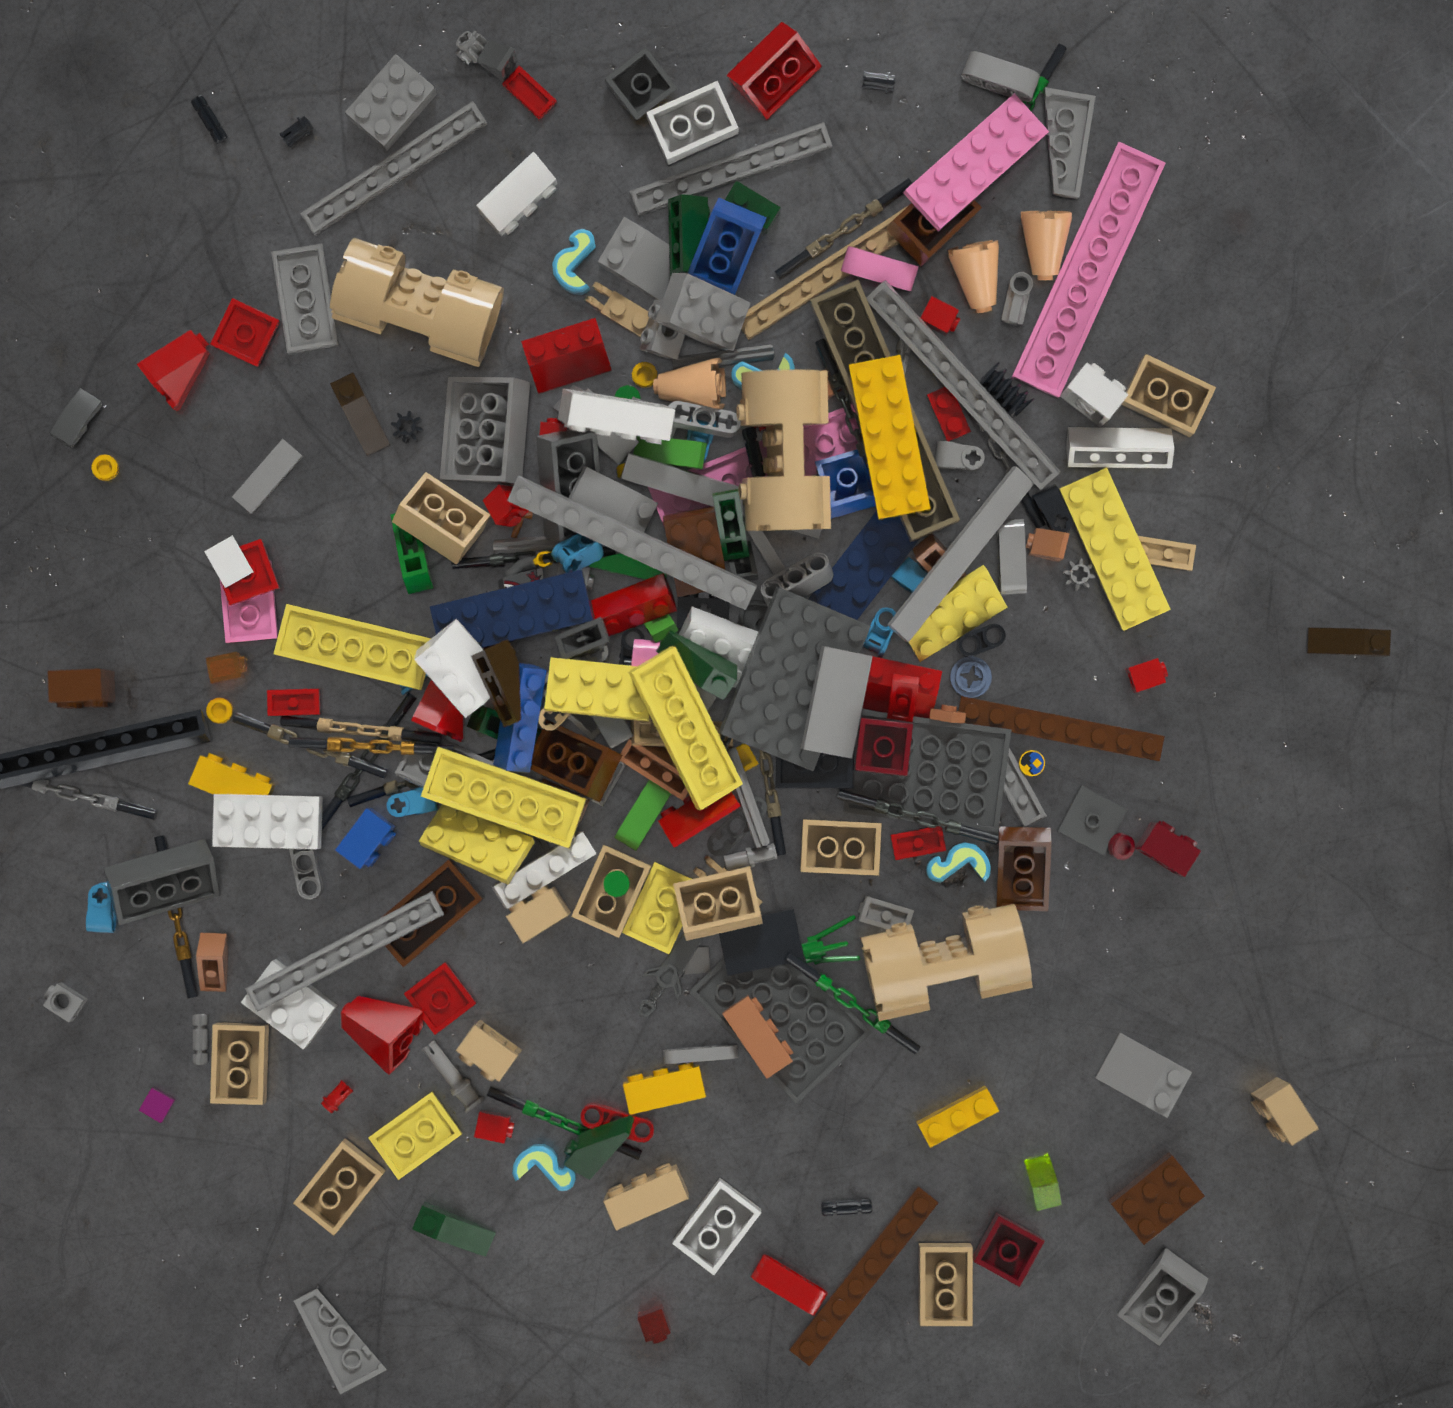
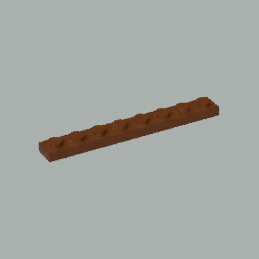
(1062, 729)
(863, 1276)

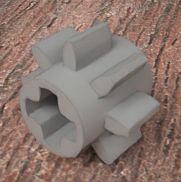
(470, 46)
(1073, 579)

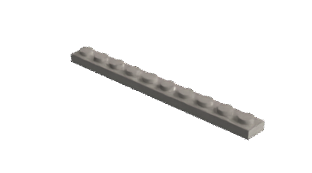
(963, 385)
(632, 542)

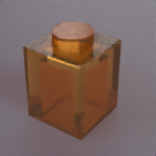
(226, 667)

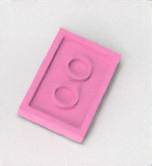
(250, 619)

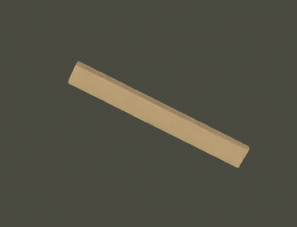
(813, 282)

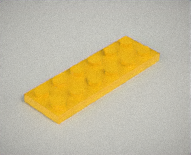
(889, 437)

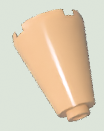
(1045, 240)
(977, 272)
(696, 384)

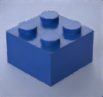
(366, 838)

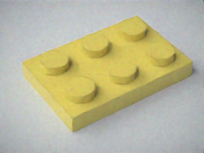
(656, 912)
(415, 1135)

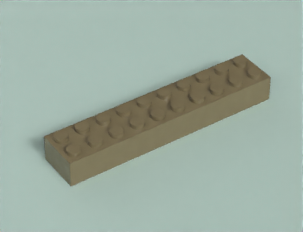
(856, 338)

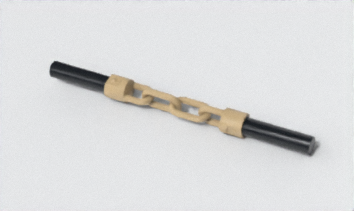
(394, 733)

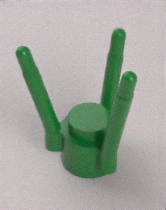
(816, 950)

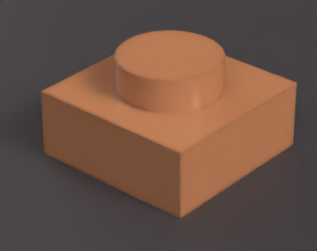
(948, 714)

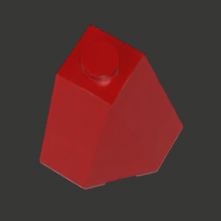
(176, 367)
(439, 714)
(382, 1029)

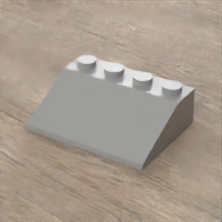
(484, 429)

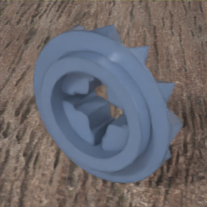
(977, 687)

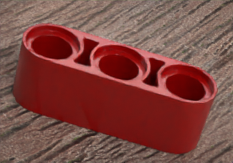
(607, 1113)
(789, 1284)

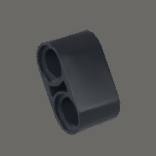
(981, 640)

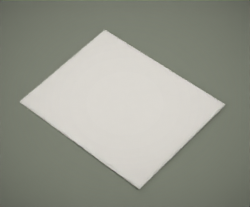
(228, 561)

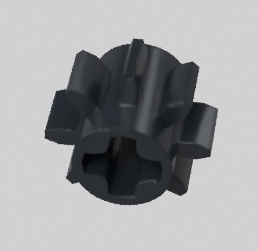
(399, 425)

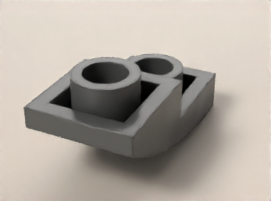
(75, 417)
(613, 730)

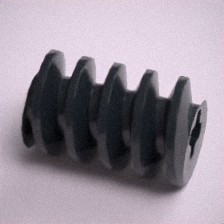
(1005, 391)

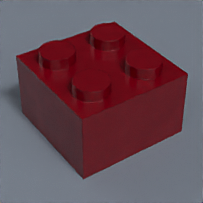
(883, 747)
(1167, 848)
(1008, 1249)

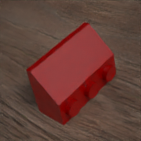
(774, 70)
(566, 355)
(880, 684)
(688, 821)

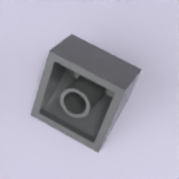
(640, 83)

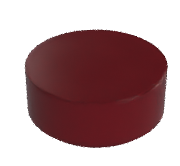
(1121, 846)

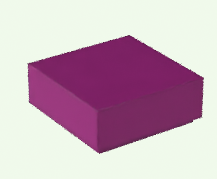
(156, 1105)

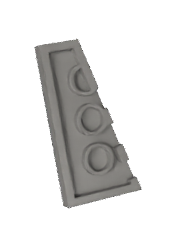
(1069, 129)
(340, 1347)

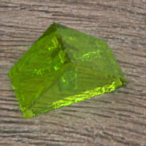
(1043, 1182)

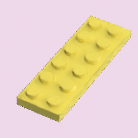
(1114, 549)
(350, 646)
(685, 728)
(503, 797)

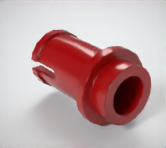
(336, 1097)

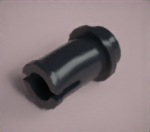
(881, 81)
(296, 130)

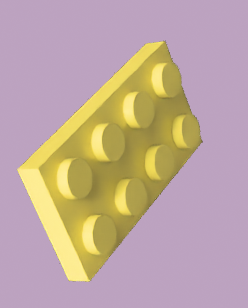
(961, 610)
(593, 690)
(477, 843)

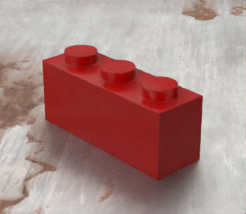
(635, 604)

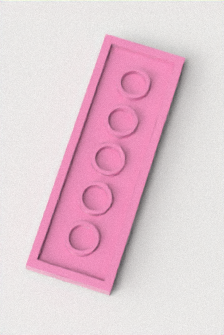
(976, 162)

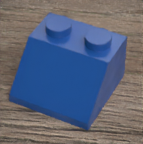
(849, 483)

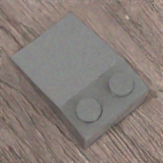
(638, 259)
(613, 499)
(1143, 1075)
(1163, 1297)

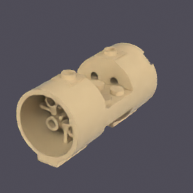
(380, 290)
(784, 404)
(990, 951)

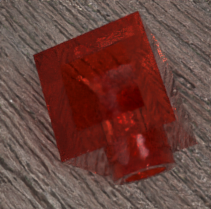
(654, 1324)

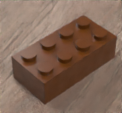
(456, 898)

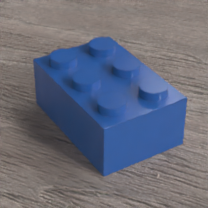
(726, 245)

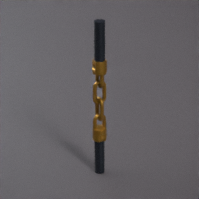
(335, 744)
(183, 951)

